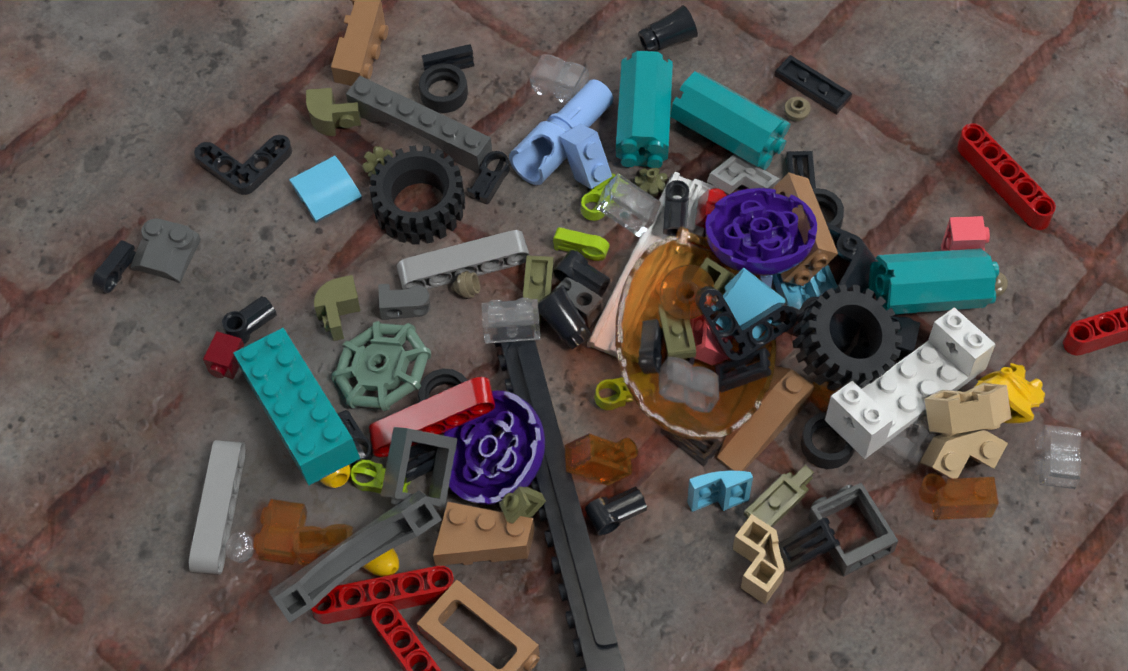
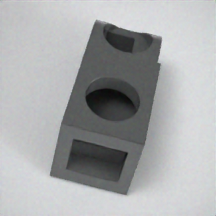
(586, 301)
(403, 303)

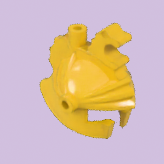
(1021, 393)

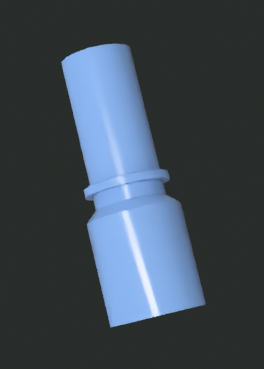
(542, 149)

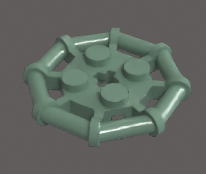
(390, 374)

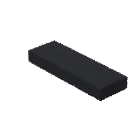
(813, 84)

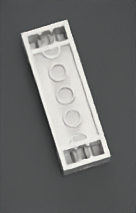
(896, 399)

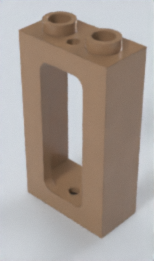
(824, 247)
(433, 630)

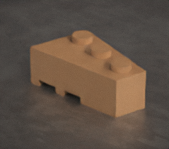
(361, 42)
(481, 535)

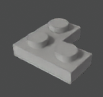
(739, 171)

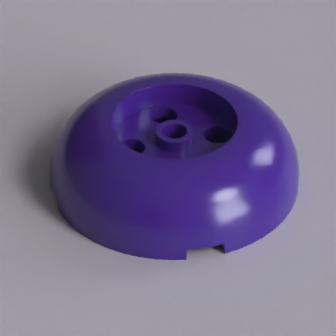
(771, 231)
(516, 465)

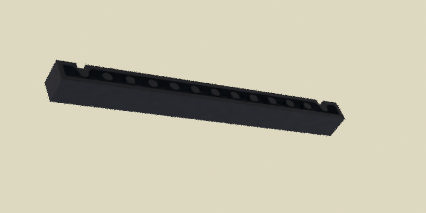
(564, 518)

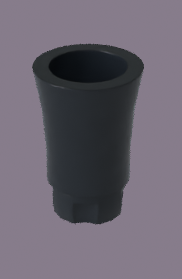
(668, 30)
(564, 317)

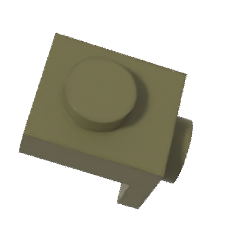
(521, 502)

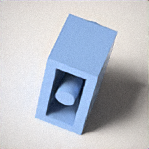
(586, 156)

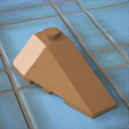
(779, 406)

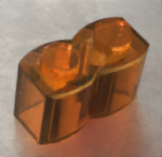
(276, 537)
(313, 542)

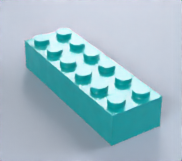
(297, 406)

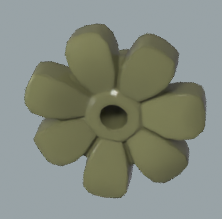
(375, 158)
(651, 181)

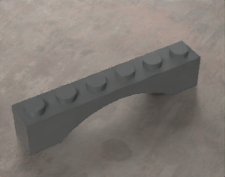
(459, 141)
(322, 575)

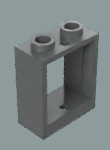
(398, 461)
(868, 553)

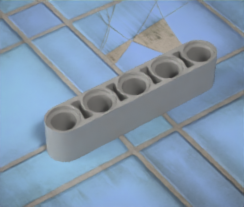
(476, 256)
(217, 507)

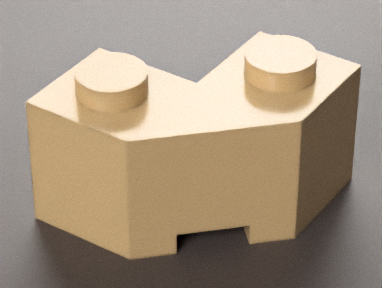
(967, 411)
(950, 453)
(760, 545)

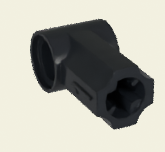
(675, 209)
(577, 268)
(248, 319)
(609, 513)

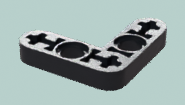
(247, 170)
(742, 333)

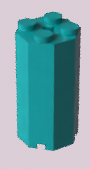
(644, 110)
(730, 120)
(934, 280)

